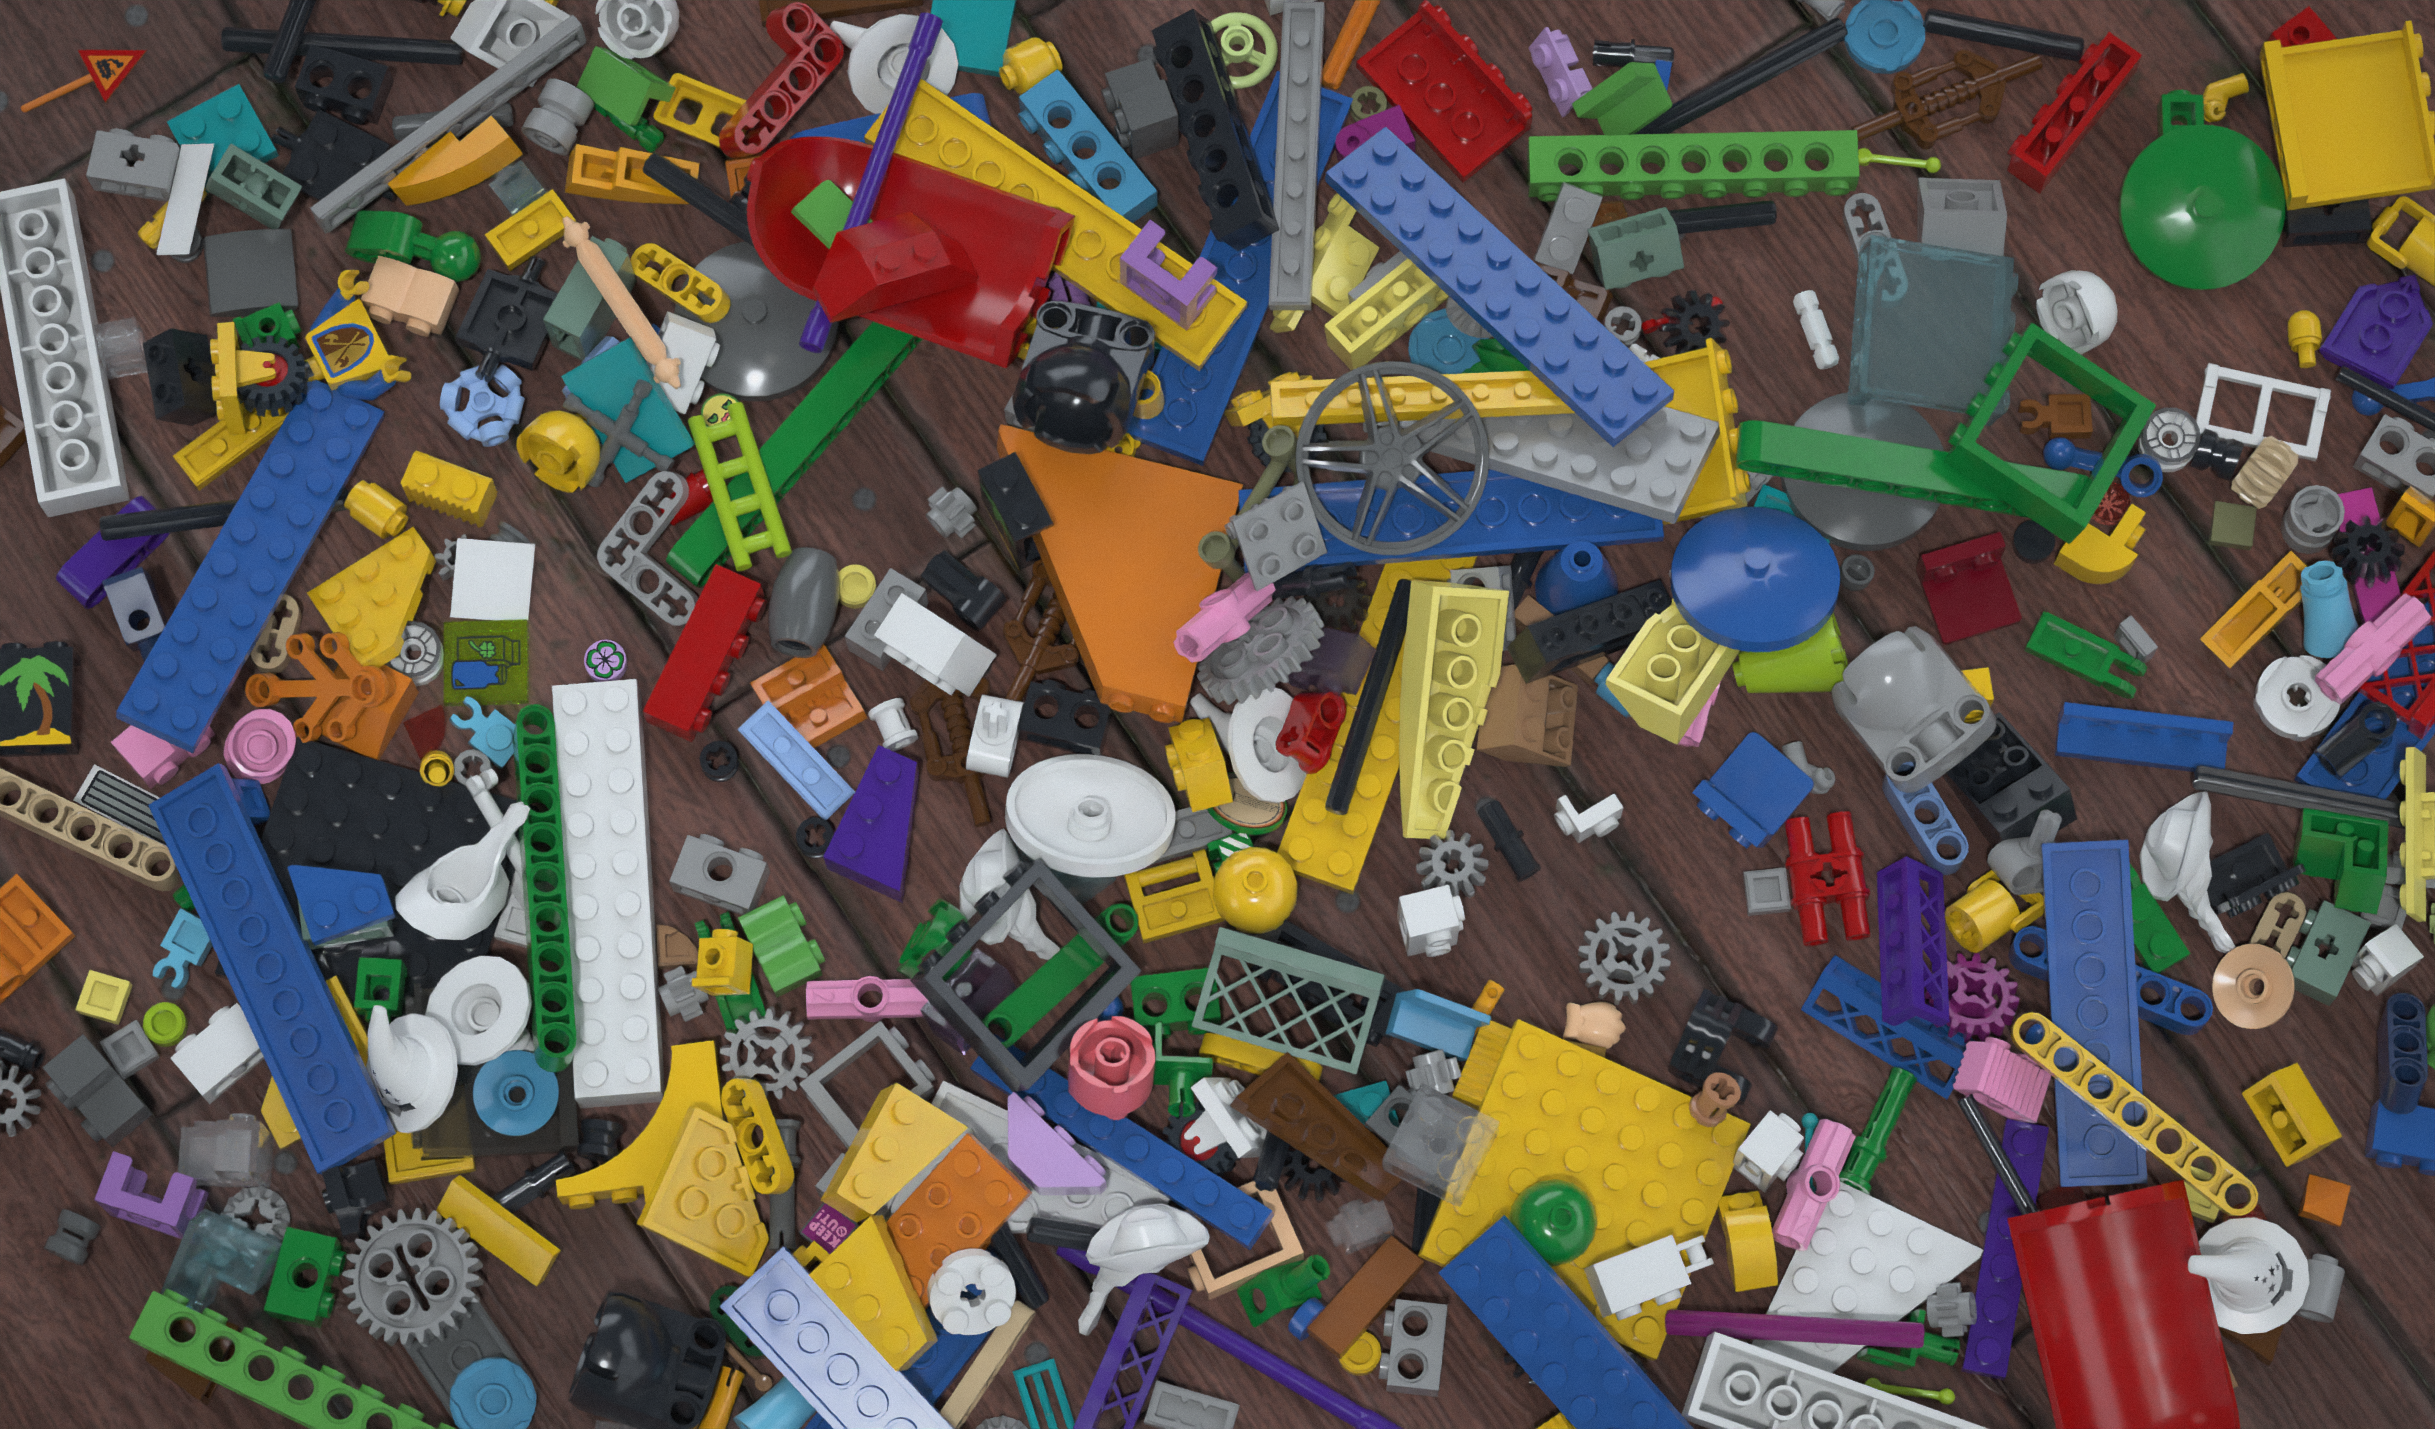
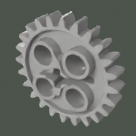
(1264, 654)
(379, 1296)

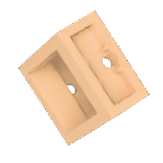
(1284, 1234)

